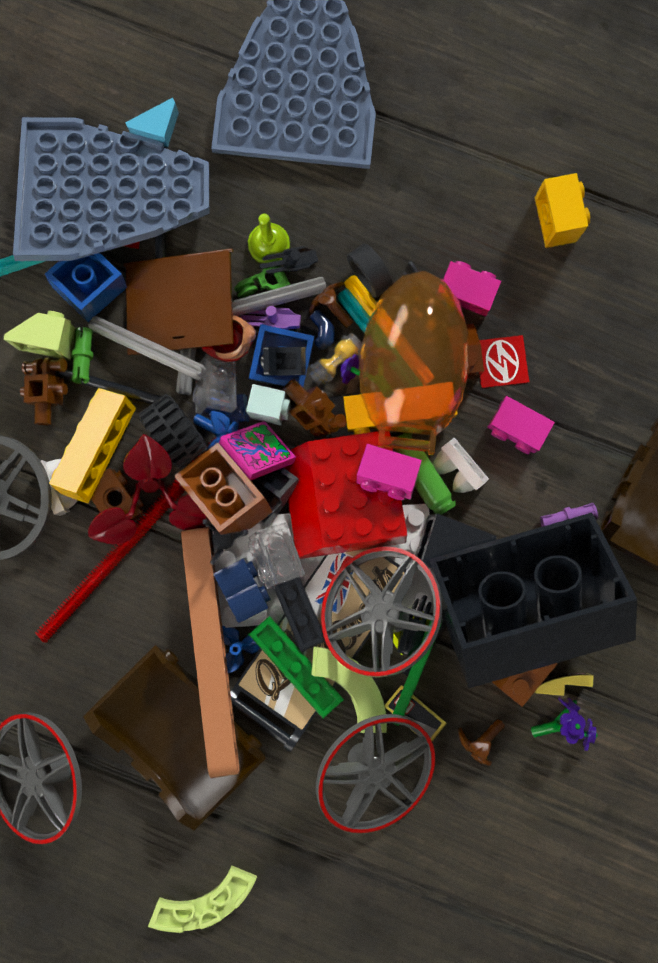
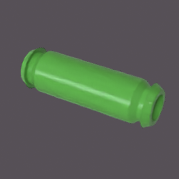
(429, 483)

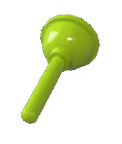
(267, 240)

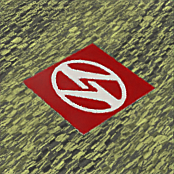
(503, 361)

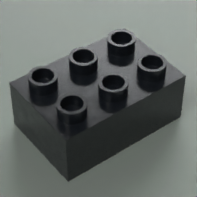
(534, 599)

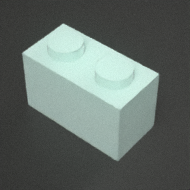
(268, 405)

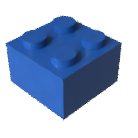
(86, 283)
(277, 337)

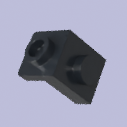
(284, 361)

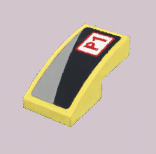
(556, 684)
(419, 713)

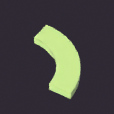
(361, 688)
(205, 910)

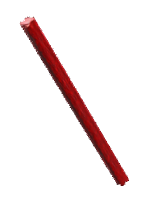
(109, 563)

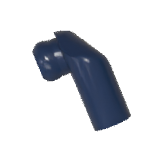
(326, 330)

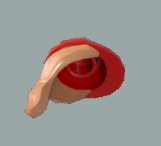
(242, 339)

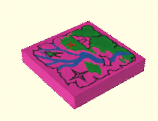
(257, 450)

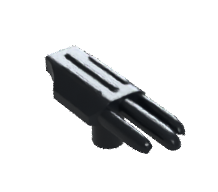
(292, 260)
(409, 639)

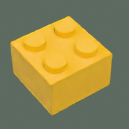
(562, 210)

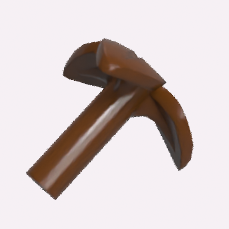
(328, 298)
(481, 747)

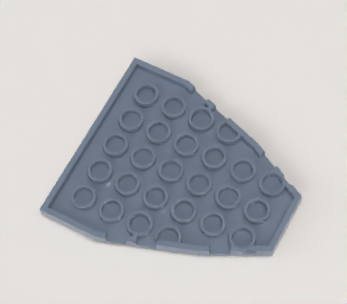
(298, 89)
(99, 189)

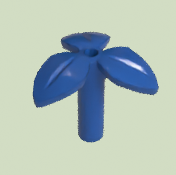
(217, 425)
(234, 656)

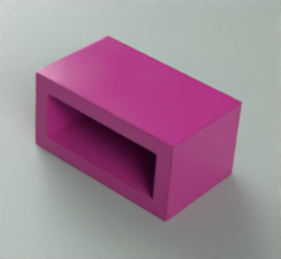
(472, 288)
(520, 425)
(388, 472)

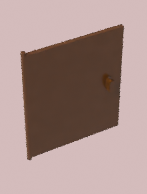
(182, 300)

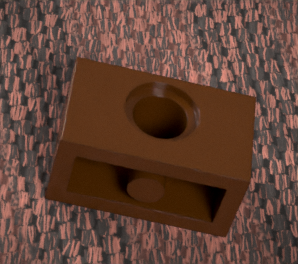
(115, 482)

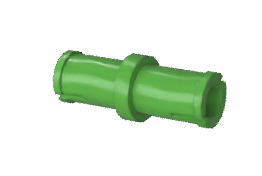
(82, 355)

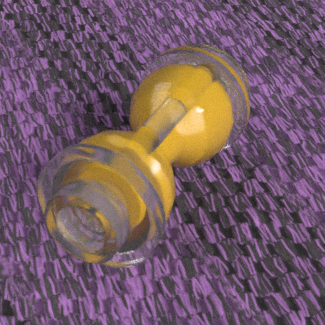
(325, 369)

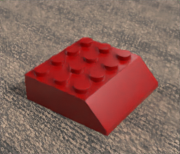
(329, 506)

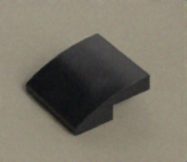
(276, 489)

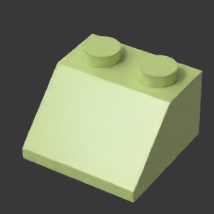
(44, 335)

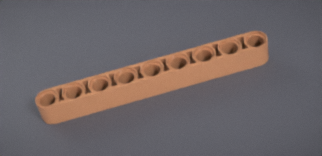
(210, 654)

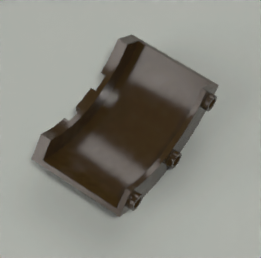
(634, 518)
(159, 724)

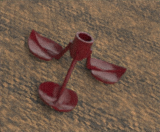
(148, 464)

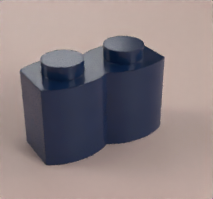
(242, 590)

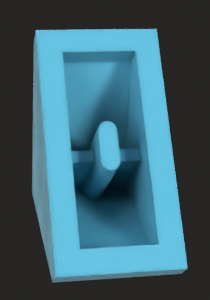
(156, 123)

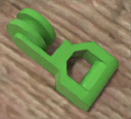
(246, 286)

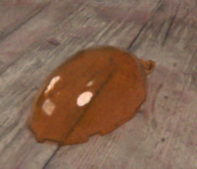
(414, 360)

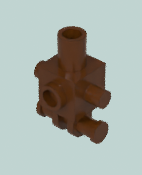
(43, 387)
(313, 409)

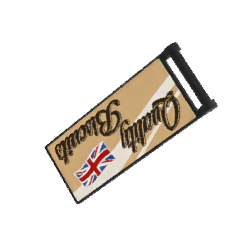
(270, 686)

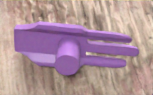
(275, 317)

